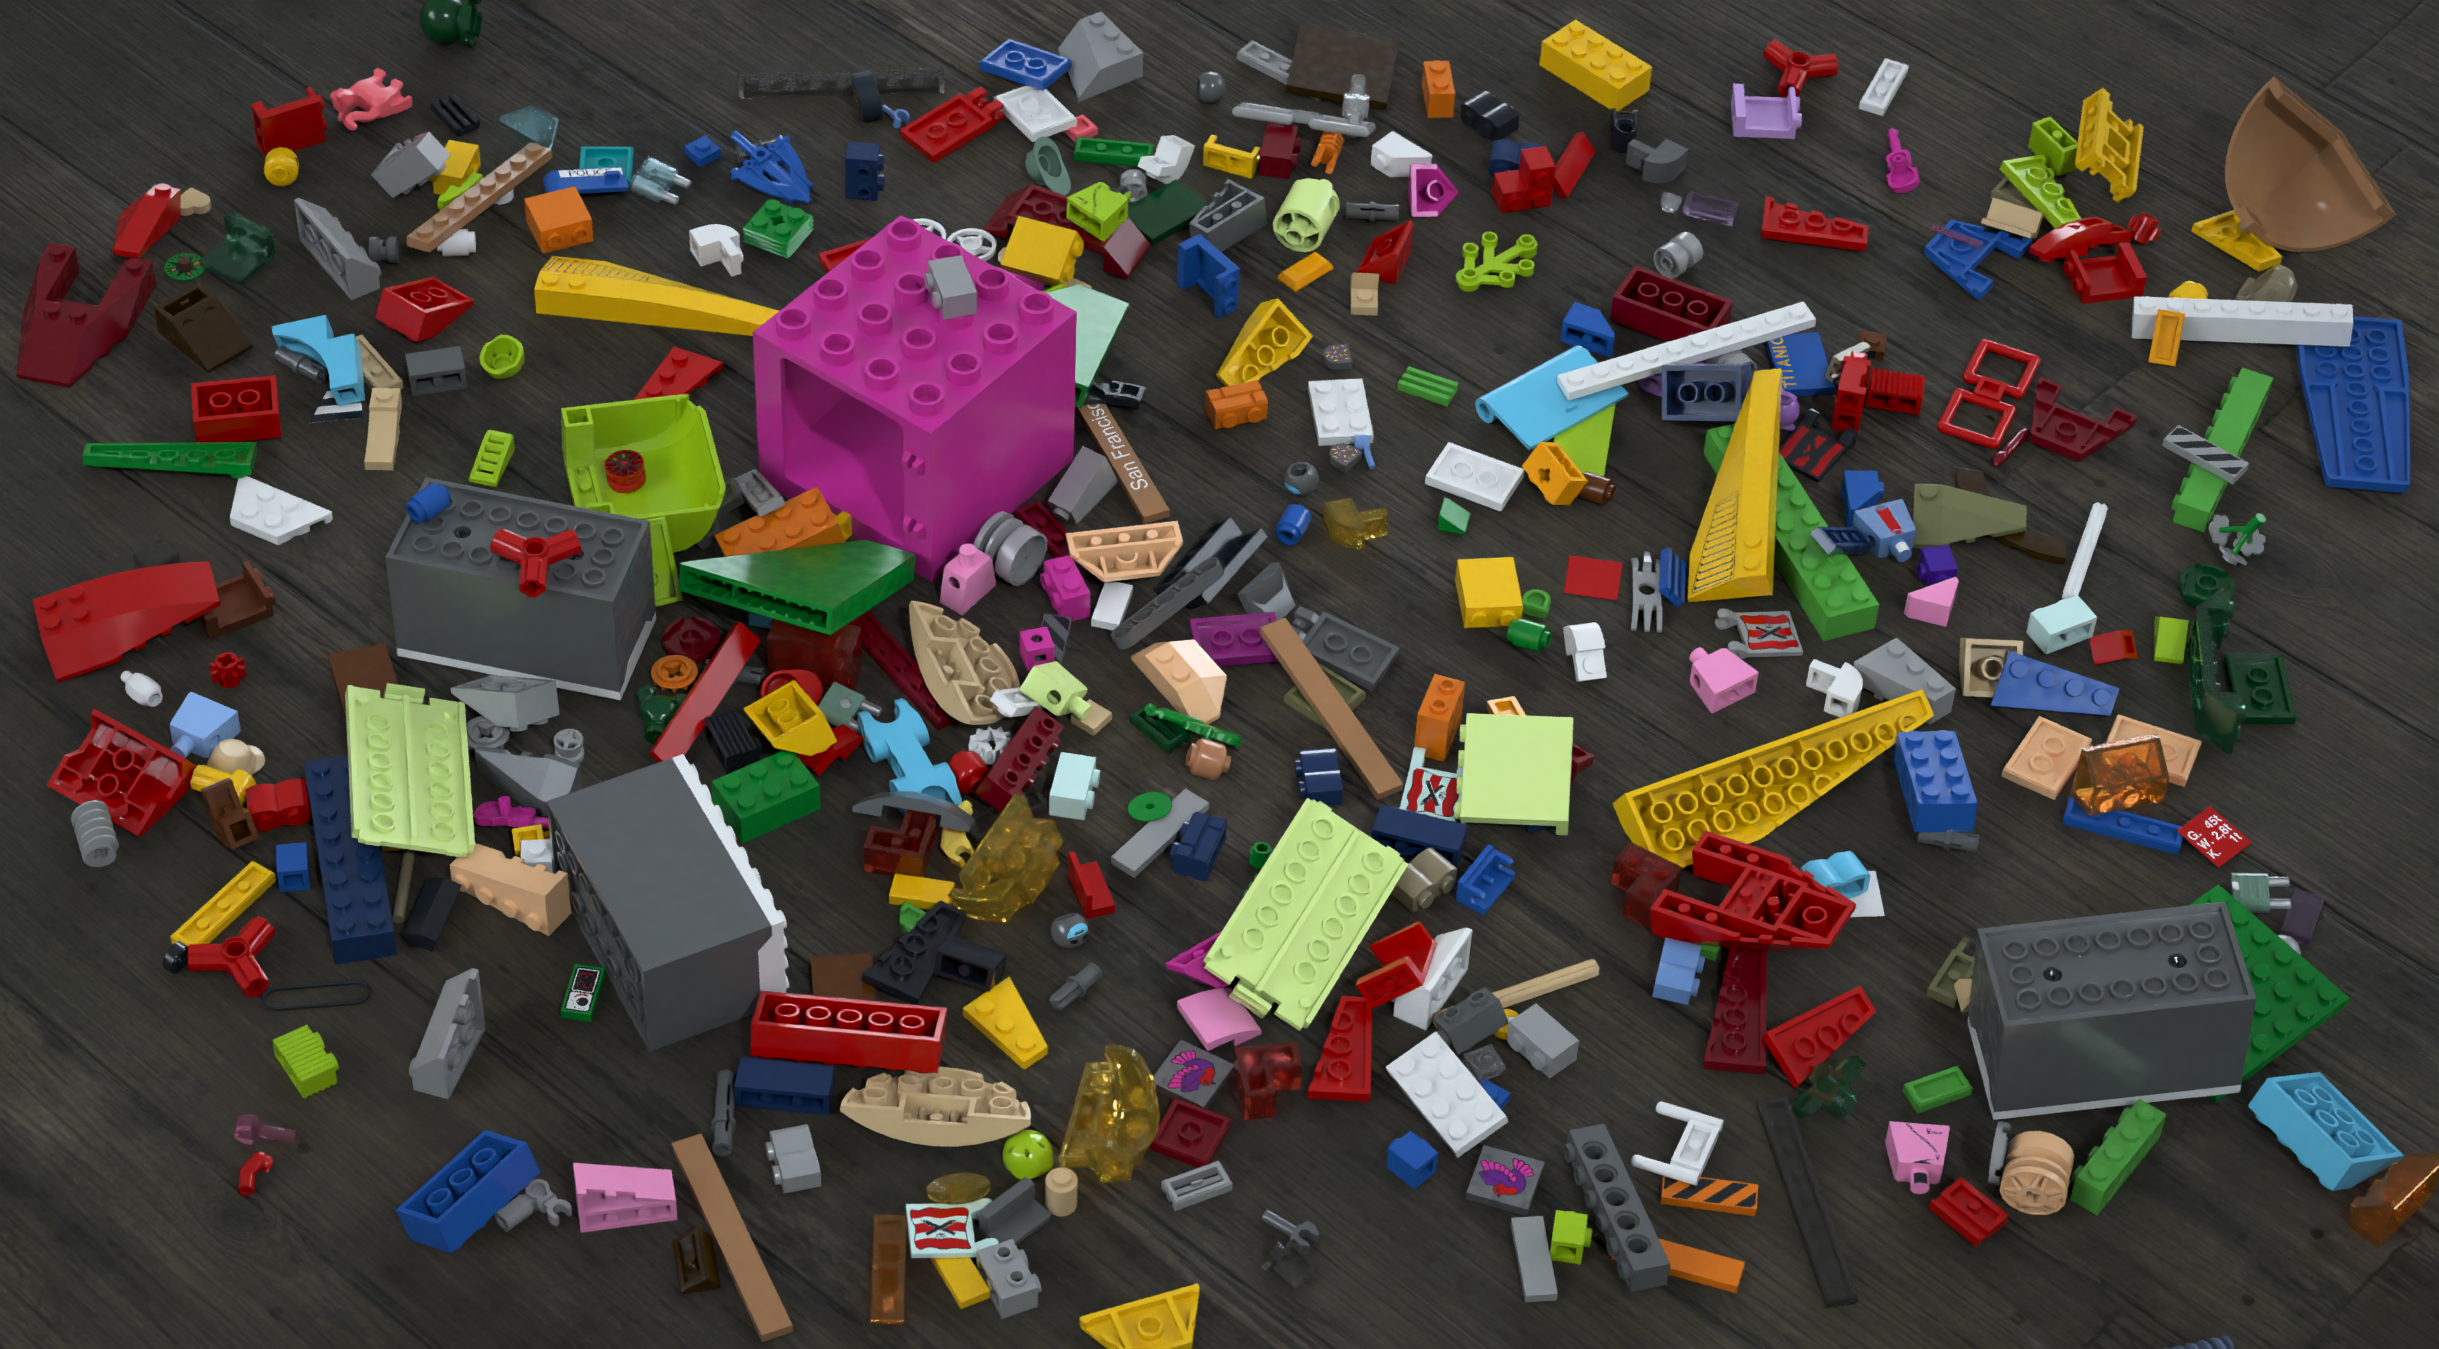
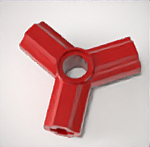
(1798, 66)
(535, 556)
(237, 956)

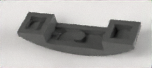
(951, 815)

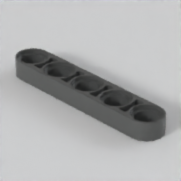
(1167, 603)

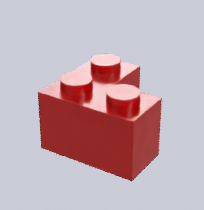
(1528, 186)

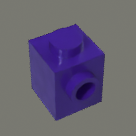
(1936, 565)

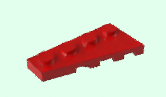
(680, 374)
(1817, 1033)

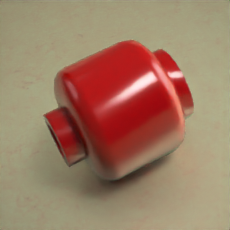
(968, 770)

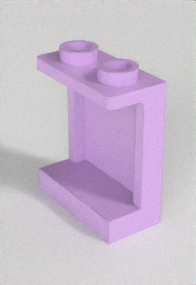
(1764, 115)

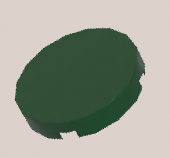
(2203, 582)

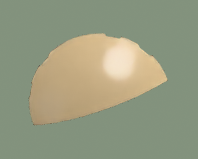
(959, 665)
(937, 1108)

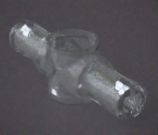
(1356, 102)

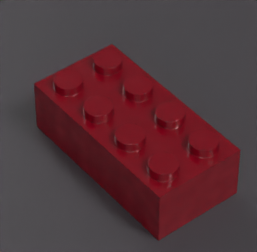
(1667, 306)

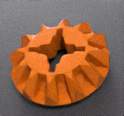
(670, 665)

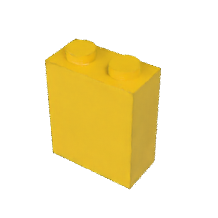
(1042, 252)
(1488, 592)

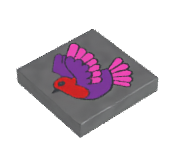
(1192, 1075)
(1505, 1180)

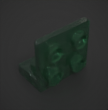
(242, 251)

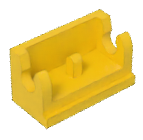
(1230, 159)

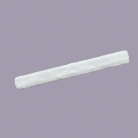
(2085, 551)

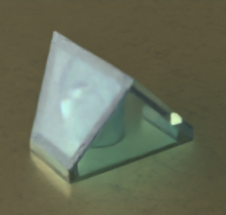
(533, 123)

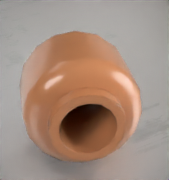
(1207, 759)

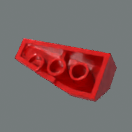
(147, 220)

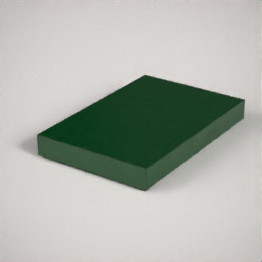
(1165, 211)
(2262, 687)

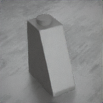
(1082, 486)

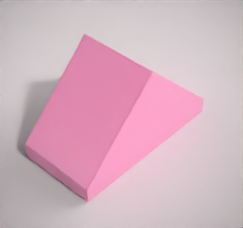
(1933, 602)

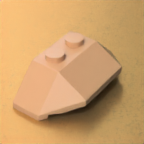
(1126, 551)
(1184, 677)

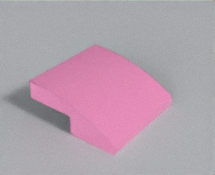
(1218, 1018)

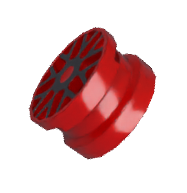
(625, 473)

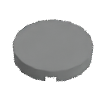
(1999, 1153)

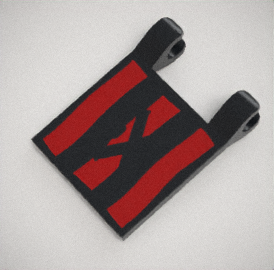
(1812, 451)

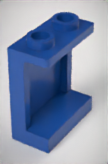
(1211, 270)

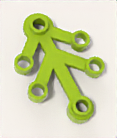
(1471, 278)

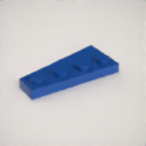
(2041, 686)

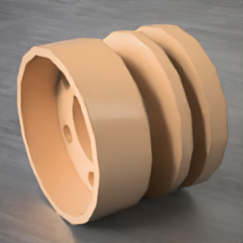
(2037, 1173)

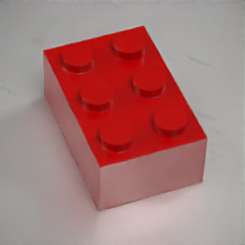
(236, 410)

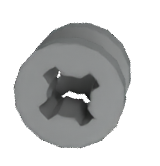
(1136, 182)
(569, 745)

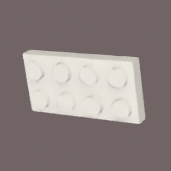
(1446, 1094)

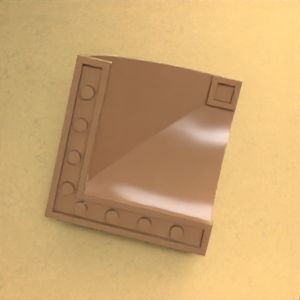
(2298, 177)

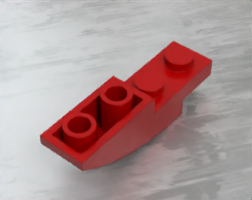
(2079, 236)

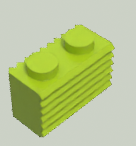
(2055, 144)
(306, 1061)

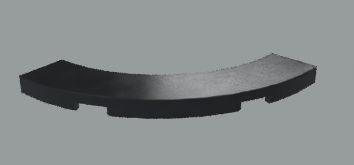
(1116, 394)

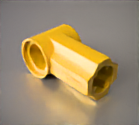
(205, 776)

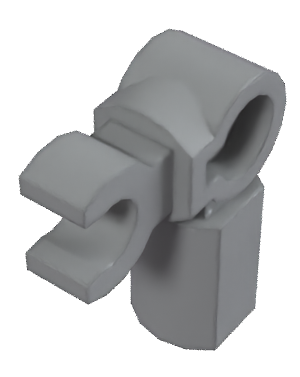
(537, 1197)

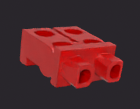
(1851, 392)

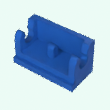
(1485, 880)

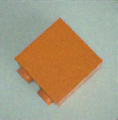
(558, 219)
(1439, 716)

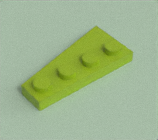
(2040, 188)

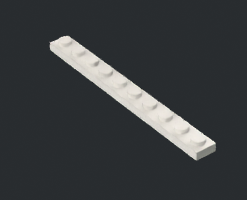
(1686, 350)

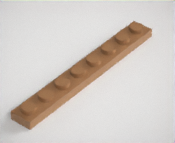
(479, 197)

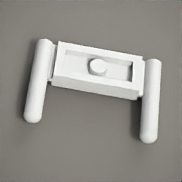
(1692, 1148)

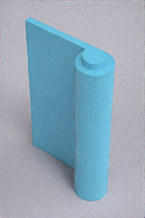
(1537, 407)

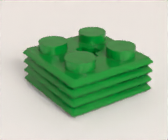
(778, 228)

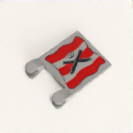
(1761, 633)

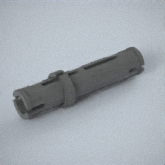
(724, 1123)

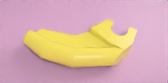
(955, 841)

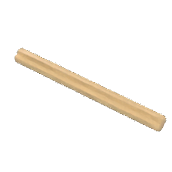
(1543, 984)

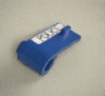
(587, 180)

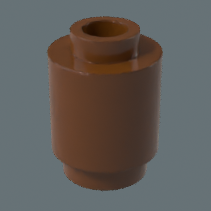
(1597, 489)

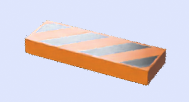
(1711, 1195)

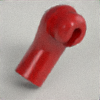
(248, 1172)

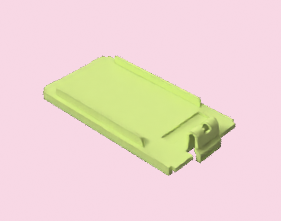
(409, 771)
(1304, 915)

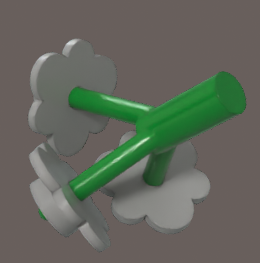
(2247, 540)

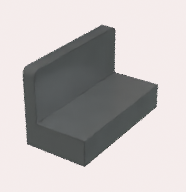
(1013, 1214)

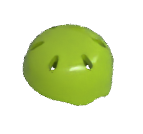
(503, 365)
(1029, 1144)

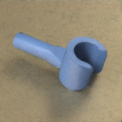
(897, 116)
(1362, 443)

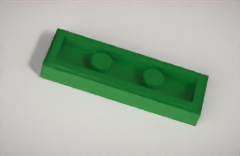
(1111, 151)

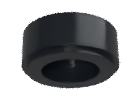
(176, 957)

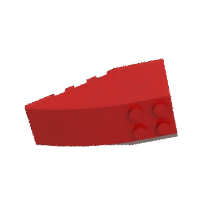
(118, 612)

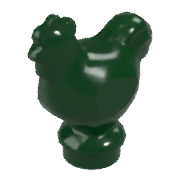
(656, 711)

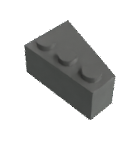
(1230, 216)

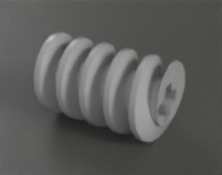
(95, 833)

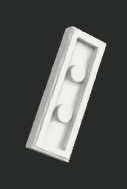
(1883, 87)

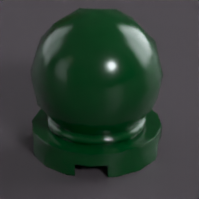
(451, 20)

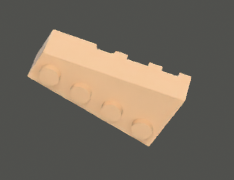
(514, 887)

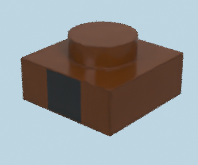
(1876, 341)

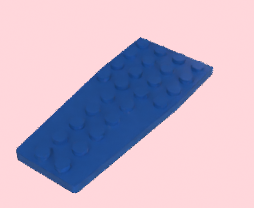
(2360, 406)

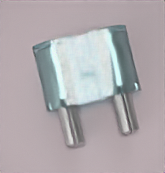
(655, 179)

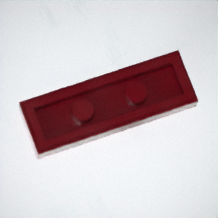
(1042, 520)

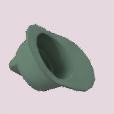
(1046, 166)

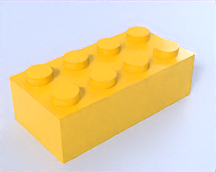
(1595, 65)

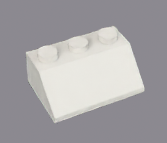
(1444, 973)

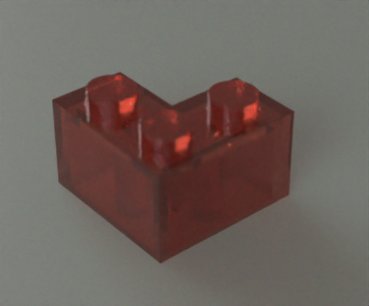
(902, 850)
(1643, 878)
(1262, 1072)

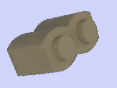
(1425, 879)

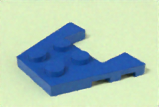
(1960, 259)

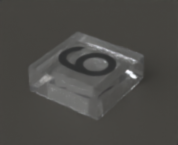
(1484, 1063)

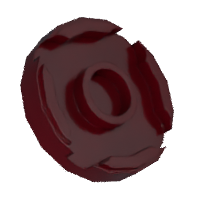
(691, 638)

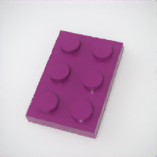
(1234, 638)

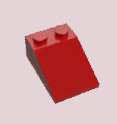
(421, 308)

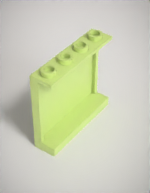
(1515, 770)

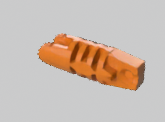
(1328, 150)

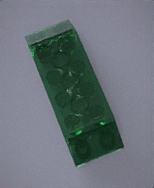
(2215, 712)

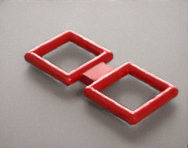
(1989, 394)

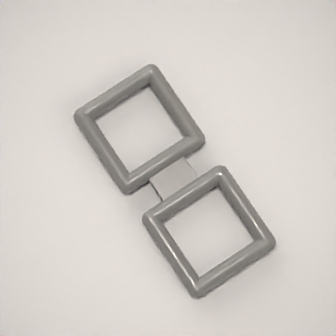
(1313, 119)

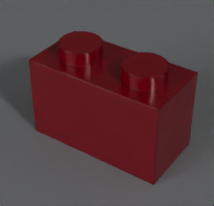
(1279, 150)

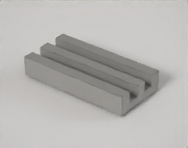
(1199, 1189)

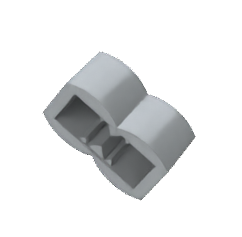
(794, 1159)

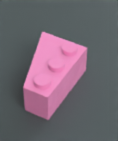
(622, 1196)

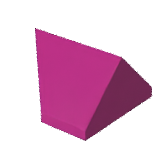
(1429, 190)

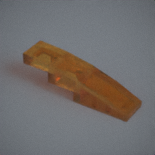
(888, 1269)

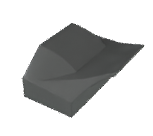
(1268, 593)

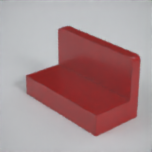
(1090, 887)

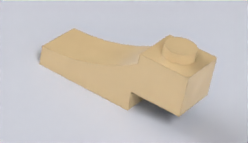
(383, 428)

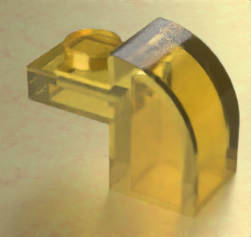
(1350, 527)

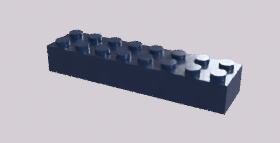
(349, 870)

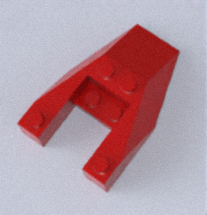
(1766, 909)

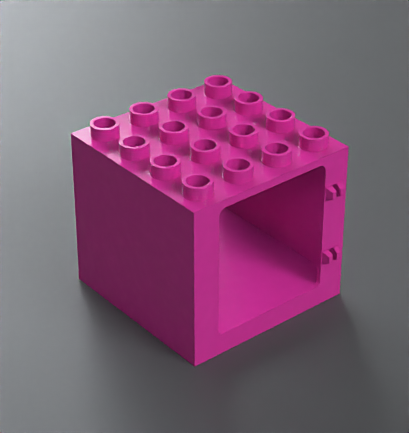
(912, 414)

